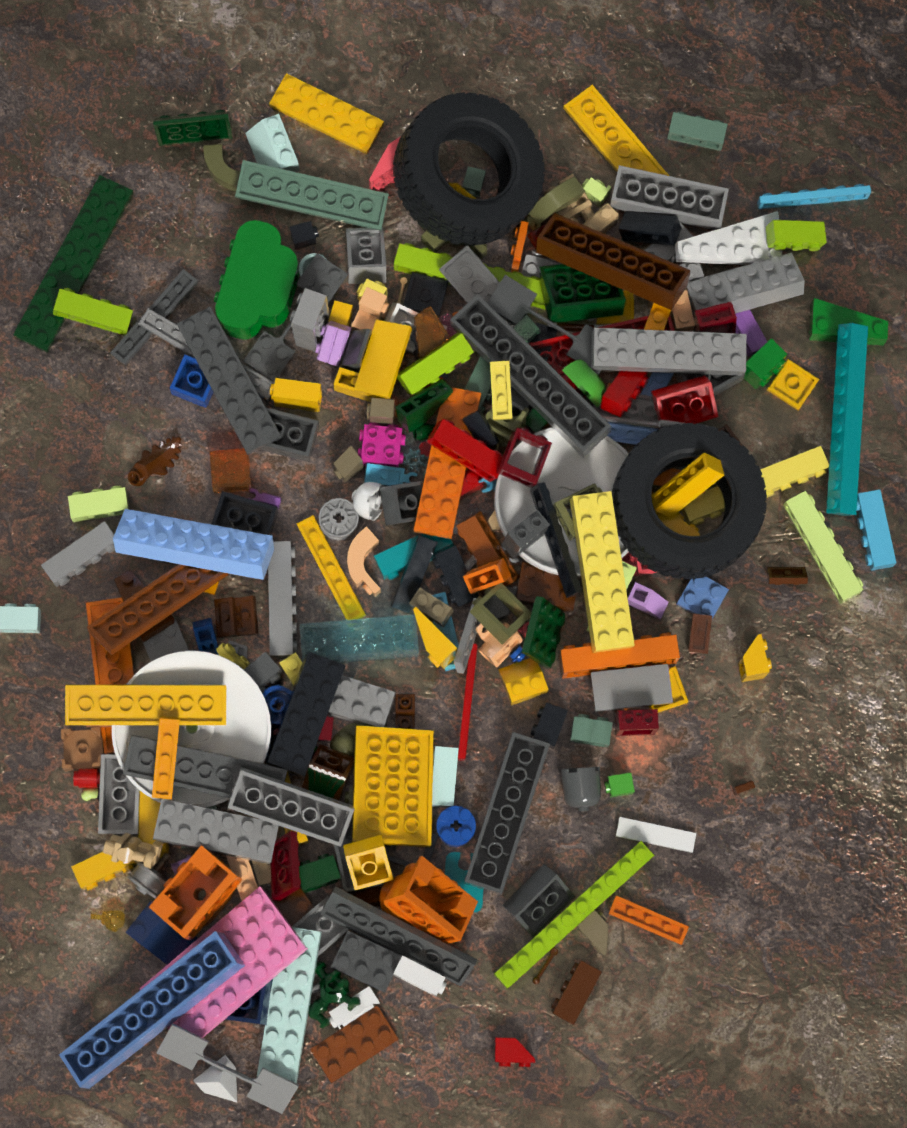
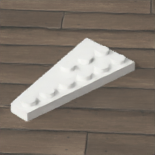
(734, 244)

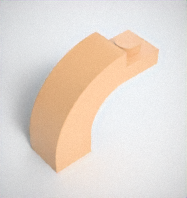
(359, 549)

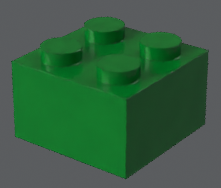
(764, 363)

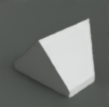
(218, 1082)

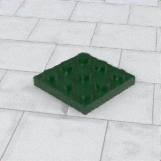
(543, 632)

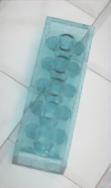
(361, 639)

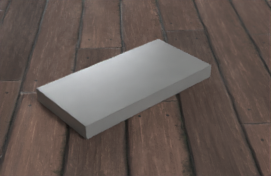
(631, 687)

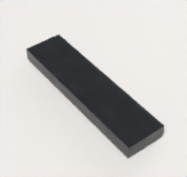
(414, 573)

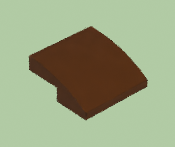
(236, 616)

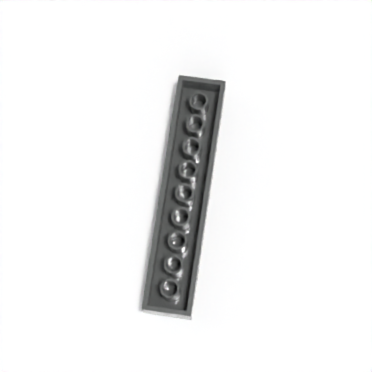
(531, 376)

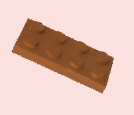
(354, 1044)

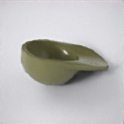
(345, 739)

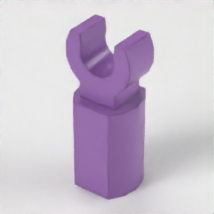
(266, 498)

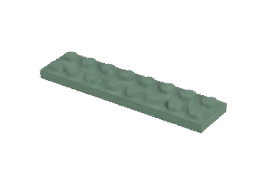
(311, 195)

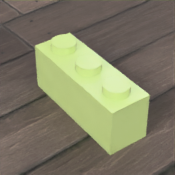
(98, 503)

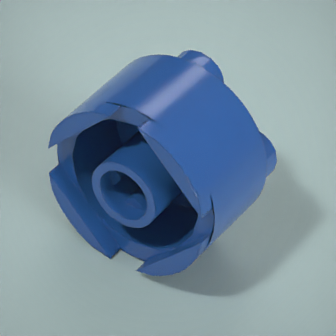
(275, 695)
(464, 833)

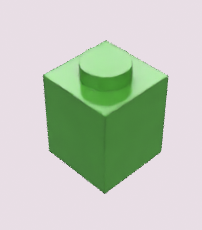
(619, 785)

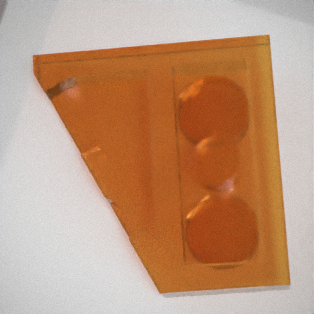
(429, 332)

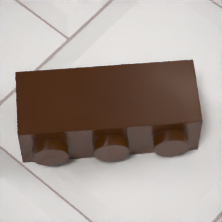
(575, 992)

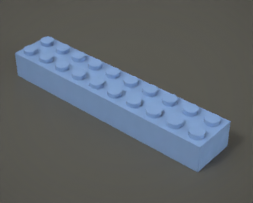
(152, 1010)

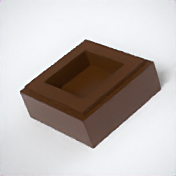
(742, 788)

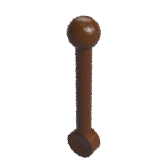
(536, 980)

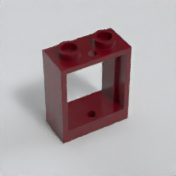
(716, 319)
(517, 474)
(630, 724)

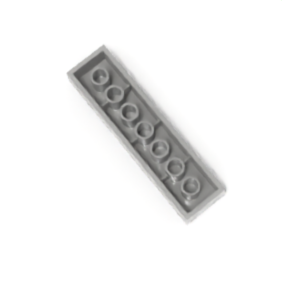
(668, 351)

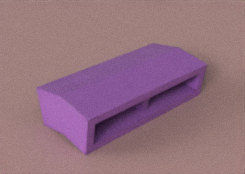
(747, 325)

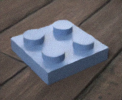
(702, 596)

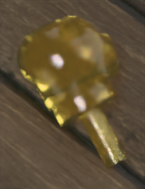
(111, 919)

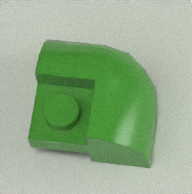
(586, 380)

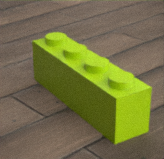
(92, 311)
(434, 364)

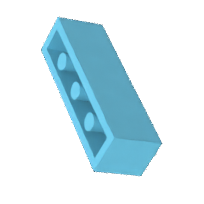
(875, 530)

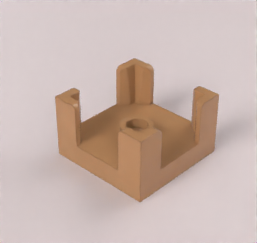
(82, 749)

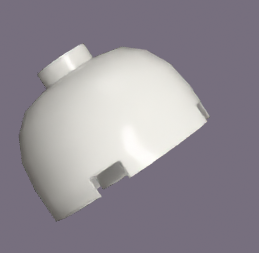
(368, 500)

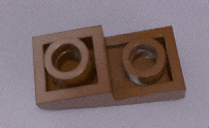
(405, 711)

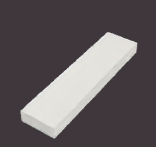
(655, 834)

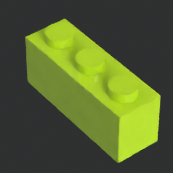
(796, 235)

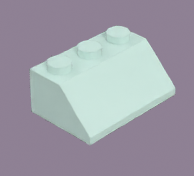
(271, 144)

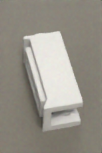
(343, 1016)

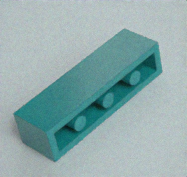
(395, 559)

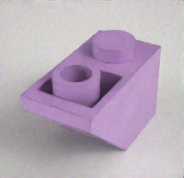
(647, 601)

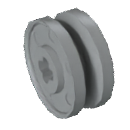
(328, 522)

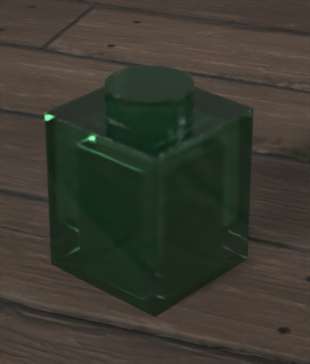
(526, 329)

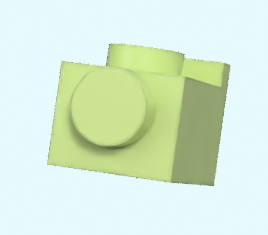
(596, 191)

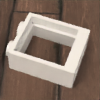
(420, 976)

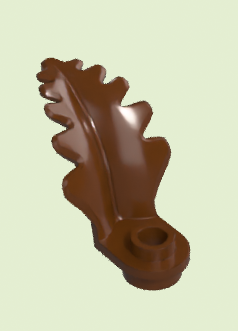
(155, 461)

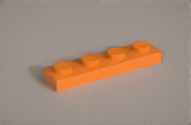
(648, 920)

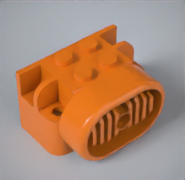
(179, 900)
(428, 901)

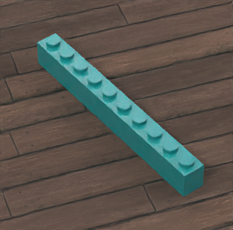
(847, 419)

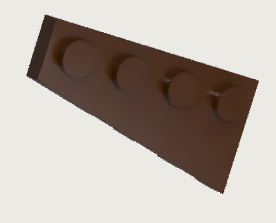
(129, 585)

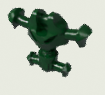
(332, 990)

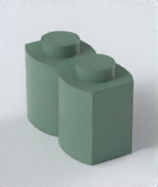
(591, 731)

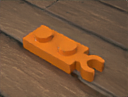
(517, 249)

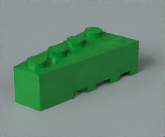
(827, 316)

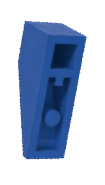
(205, 635)

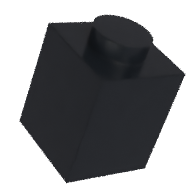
(303, 235)

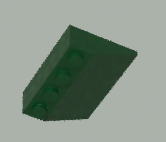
(193, 127)
(578, 296)

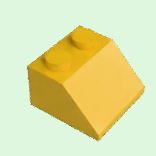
(523, 681)

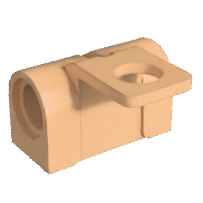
(493, 649)

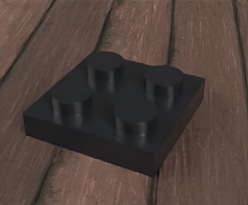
(425, 292)

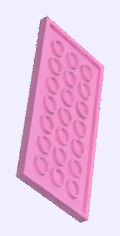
(264, 945)

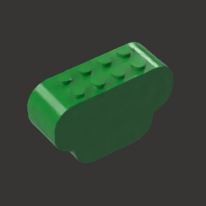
(256, 282)

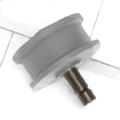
(148, 879)

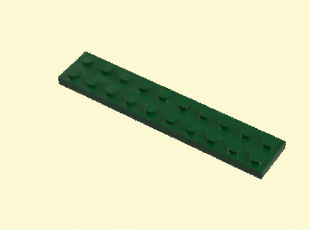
(74, 261)

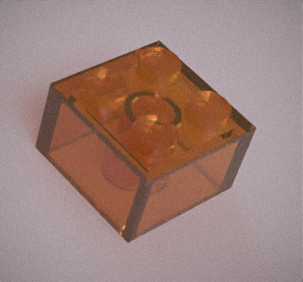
(230, 470)

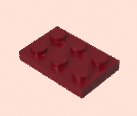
(285, 866)

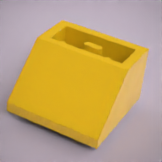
(754, 662)

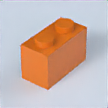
(487, 575)

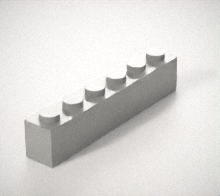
(281, 601)

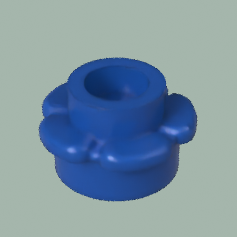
(517, 654)

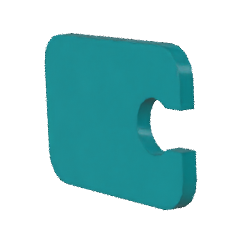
(454, 872)

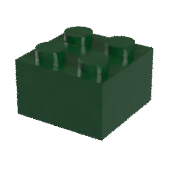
(318, 873)

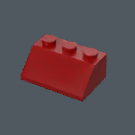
(686, 401)

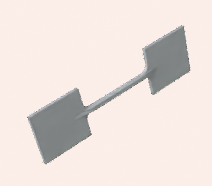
(188, 1048)

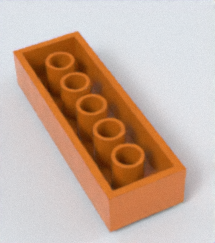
(646, 652)

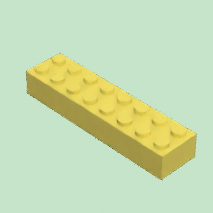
(602, 572)

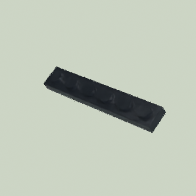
(556, 541)

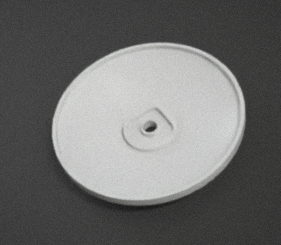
(564, 475)
(247, 716)

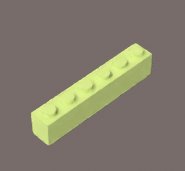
(823, 547)

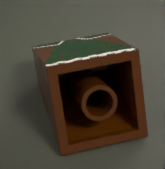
(328, 772)

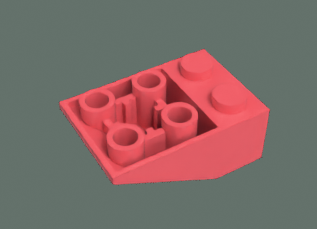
(384, 170)

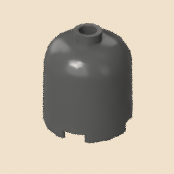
(581, 787)

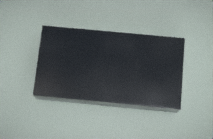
(480, 428)

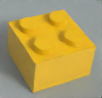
(368, 862)

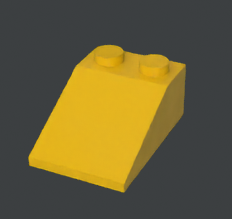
(438, 646)

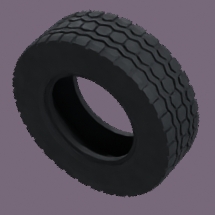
(501, 136)
(656, 543)

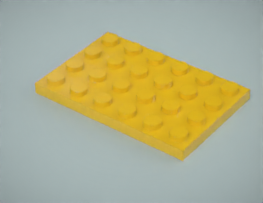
(393, 785)

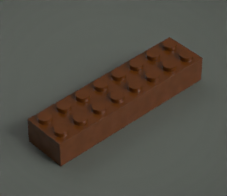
(613, 261)

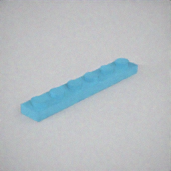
(807, 197)

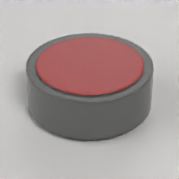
(425, 448)

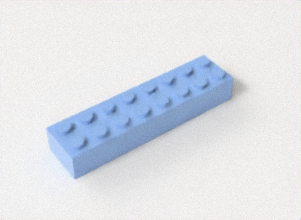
(193, 544)

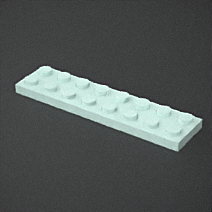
(289, 1011)

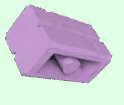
(333, 343)

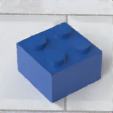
(191, 383)

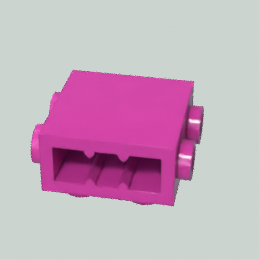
(382, 445)

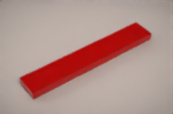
(467, 704)

